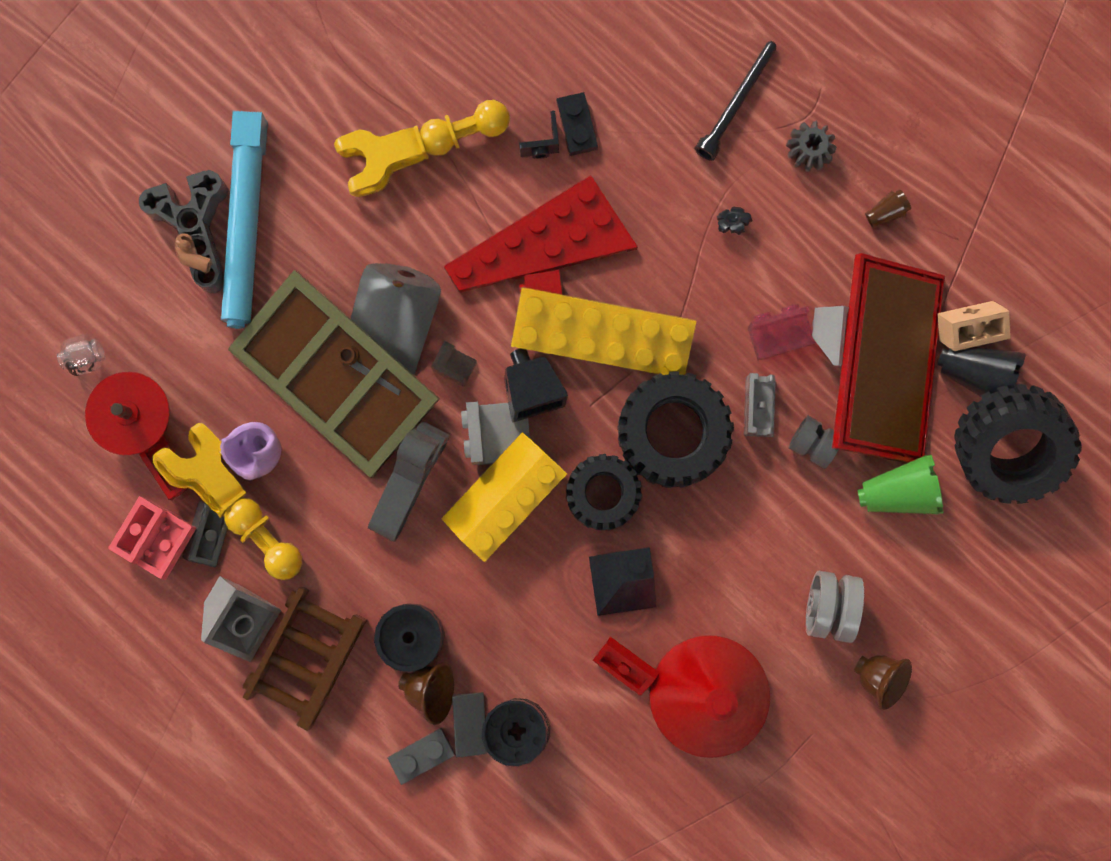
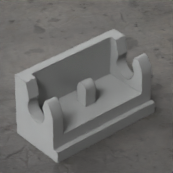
(759, 405)

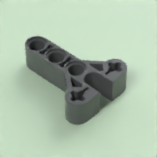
(201, 206)
(413, 465)

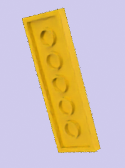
(602, 332)

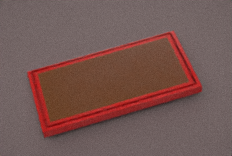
(888, 360)

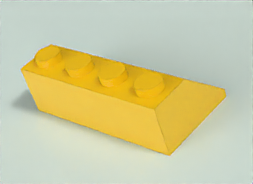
(503, 496)

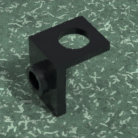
(542, 148)

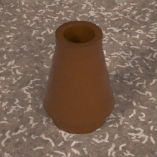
(889, 208)

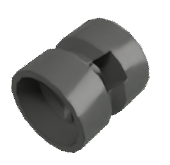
(814, 441)

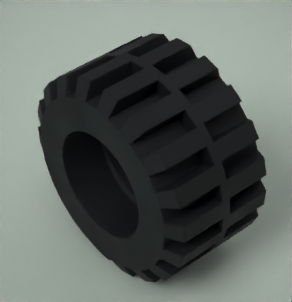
(612, 467)

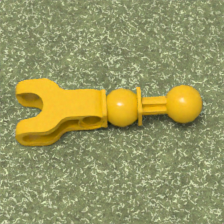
(411, 145)
(226, 497)

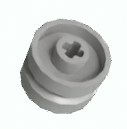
(835, 606)

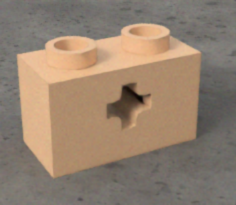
(974, 325)

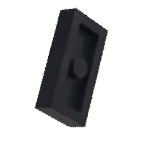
(577, 124)

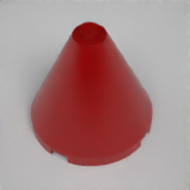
(709, 696)

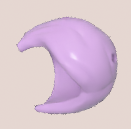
(245, 453)

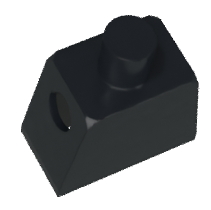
(532, 386)

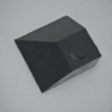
(623, 581)

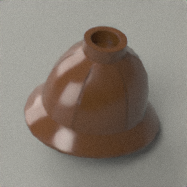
(884, 678)
(430, 691)

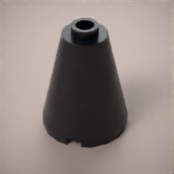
(982, 368)

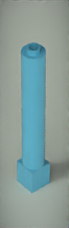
(248, 146)

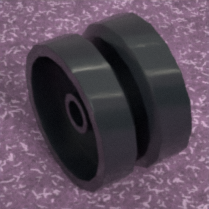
(427, 637)

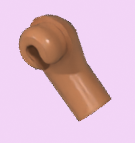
(188, 254)

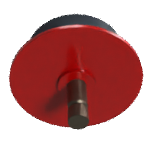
(127, 413)

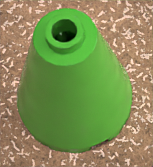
(904, 489)

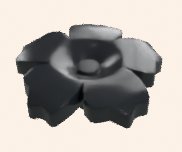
(733, 220)

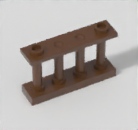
(321, 682)

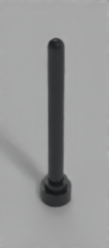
(709, 145)

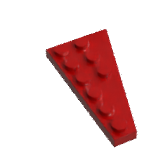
(553, 236)

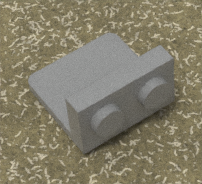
(489, 431)

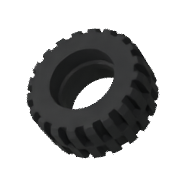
(703, 401)
(1029, 474)

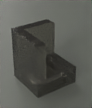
(453, 364)

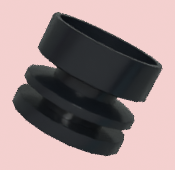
(507, 747)

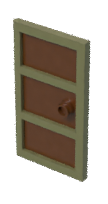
(305, 355)

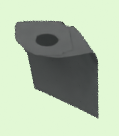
(396, 315)

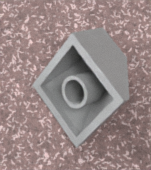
(830, 331)
(236, 619)

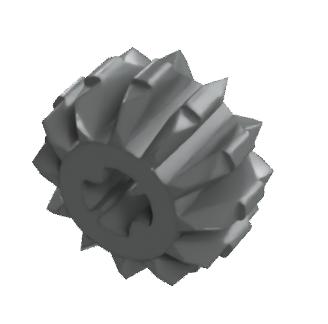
(815, 136)

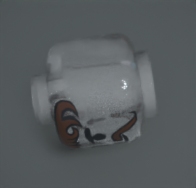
(81, 354)

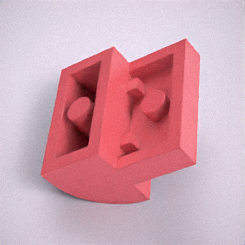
(152, 537)

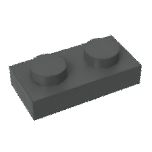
(421, 756)

